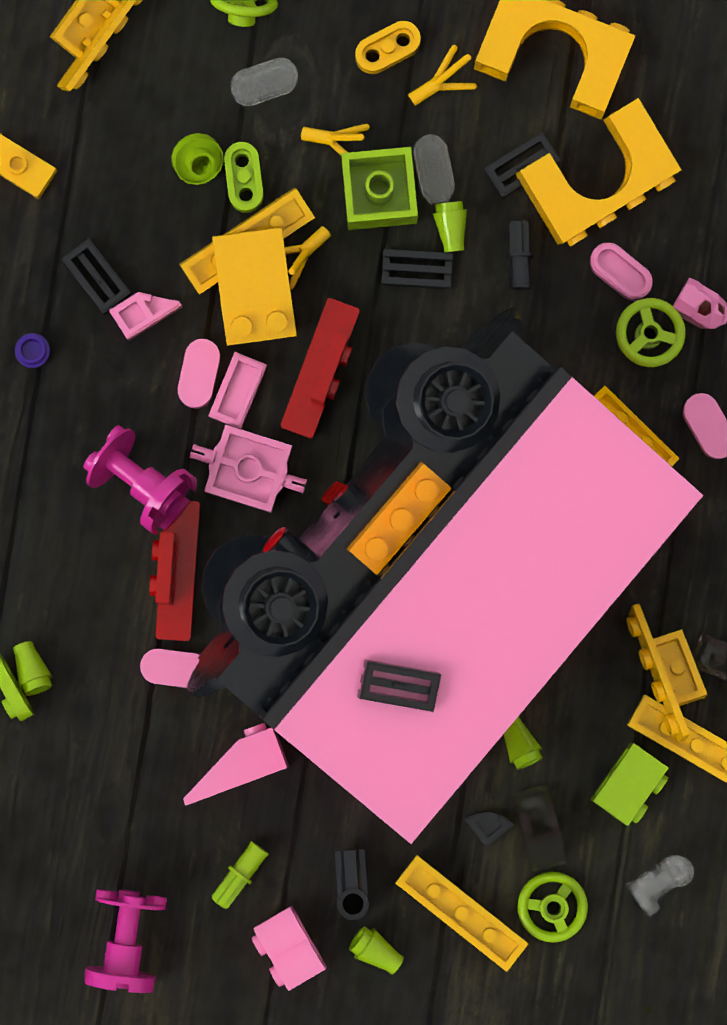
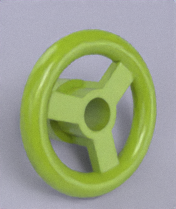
(244, 12)
(641, 341)
(568, 884)

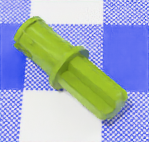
(239, 875)

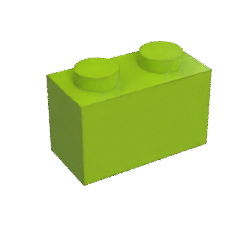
(630, 784)

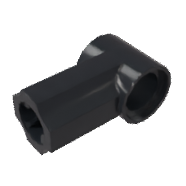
(351, 878)

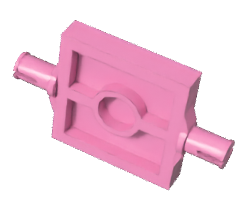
(248, 468)

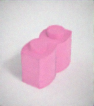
(289, 949)

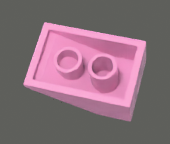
(245, 761)

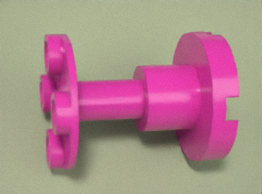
(161, 496)
(123, 953)

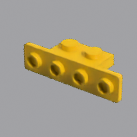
(85, 34)
(672, 668)

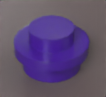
(32, 350)

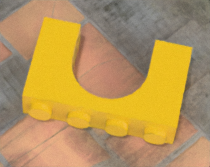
(602, 45)
(646, 163)

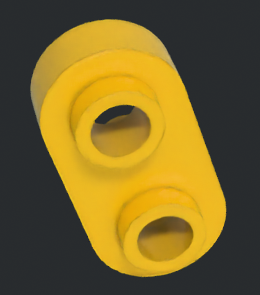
(386, 46)

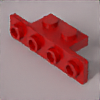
(320, 367)
(176, 575)

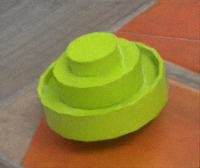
(197, 159)

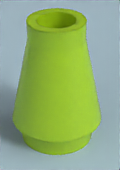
(451, 225)
(31, 670)
(521, 745)
(375, 950)

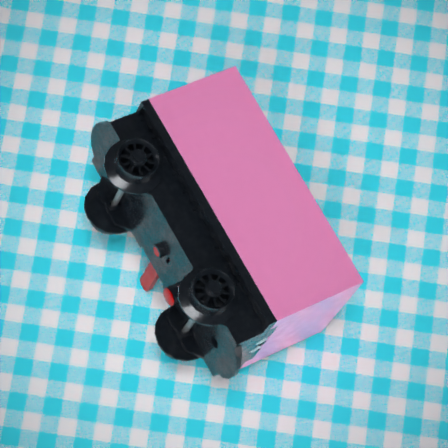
(490, 591)

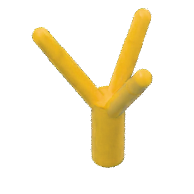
(436, 83)
(330, 137)
(305, 251)

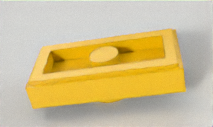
(24, 168)

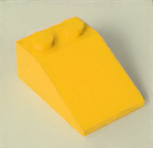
(254, 286)

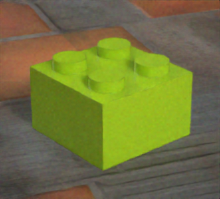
(379, 188)

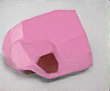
(701, 306)

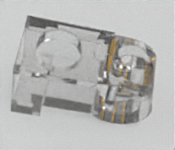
(660, 879)

